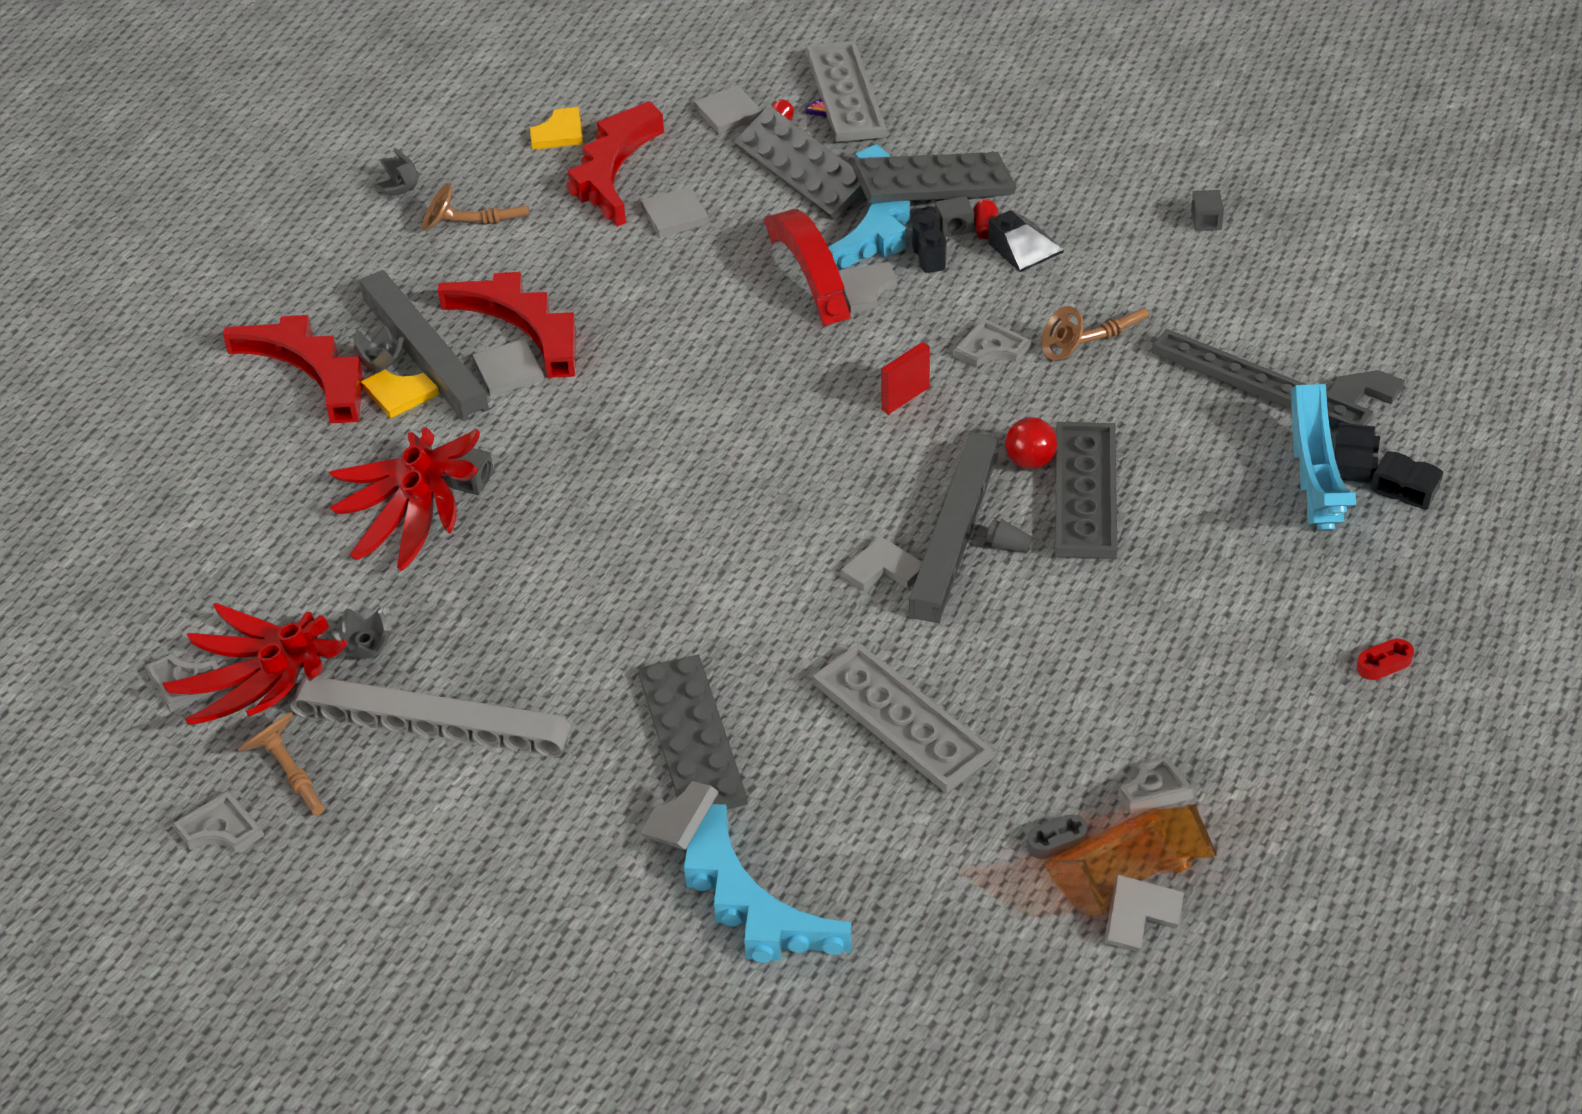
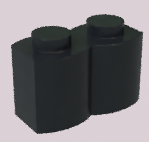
(929, 242)
(1355, 452)
(1407, 480)

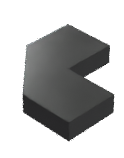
(1372, 383)

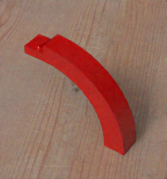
(815, 259)

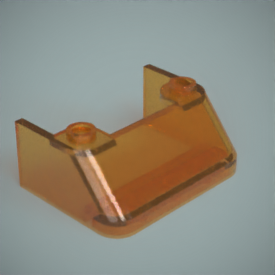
(1134, 849)

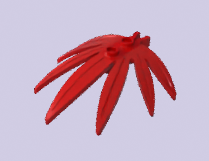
(419, 479)
(274, 671)

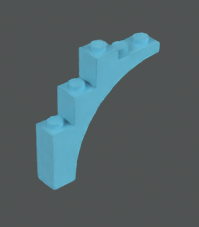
(878, 232)
(1318, 468)
(739, 900)

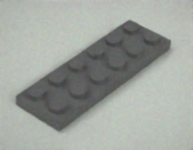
(801, 162)
(933, 176)
(1086, 490)
(691, 729)

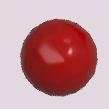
(1031, 443)

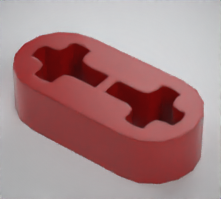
(1384, 657)

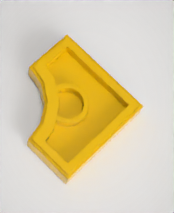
(560, 130)
(399, 393)

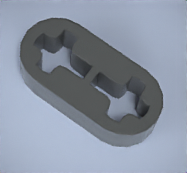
(1056, 836)

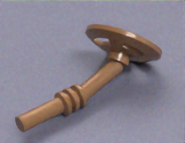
(441, 209)
(1069, 335)
(297, 777)

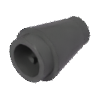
(1008, 537)

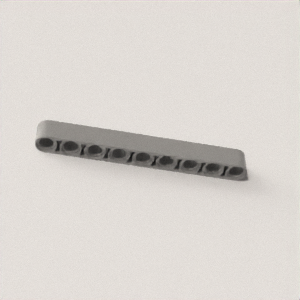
(431, 715)

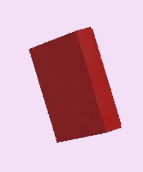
(905, 378)

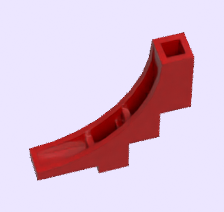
(603, 157)
(528, 311)
(315, 355)

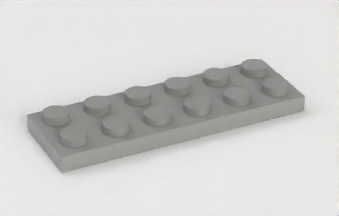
(846, 91)
(903, 717)

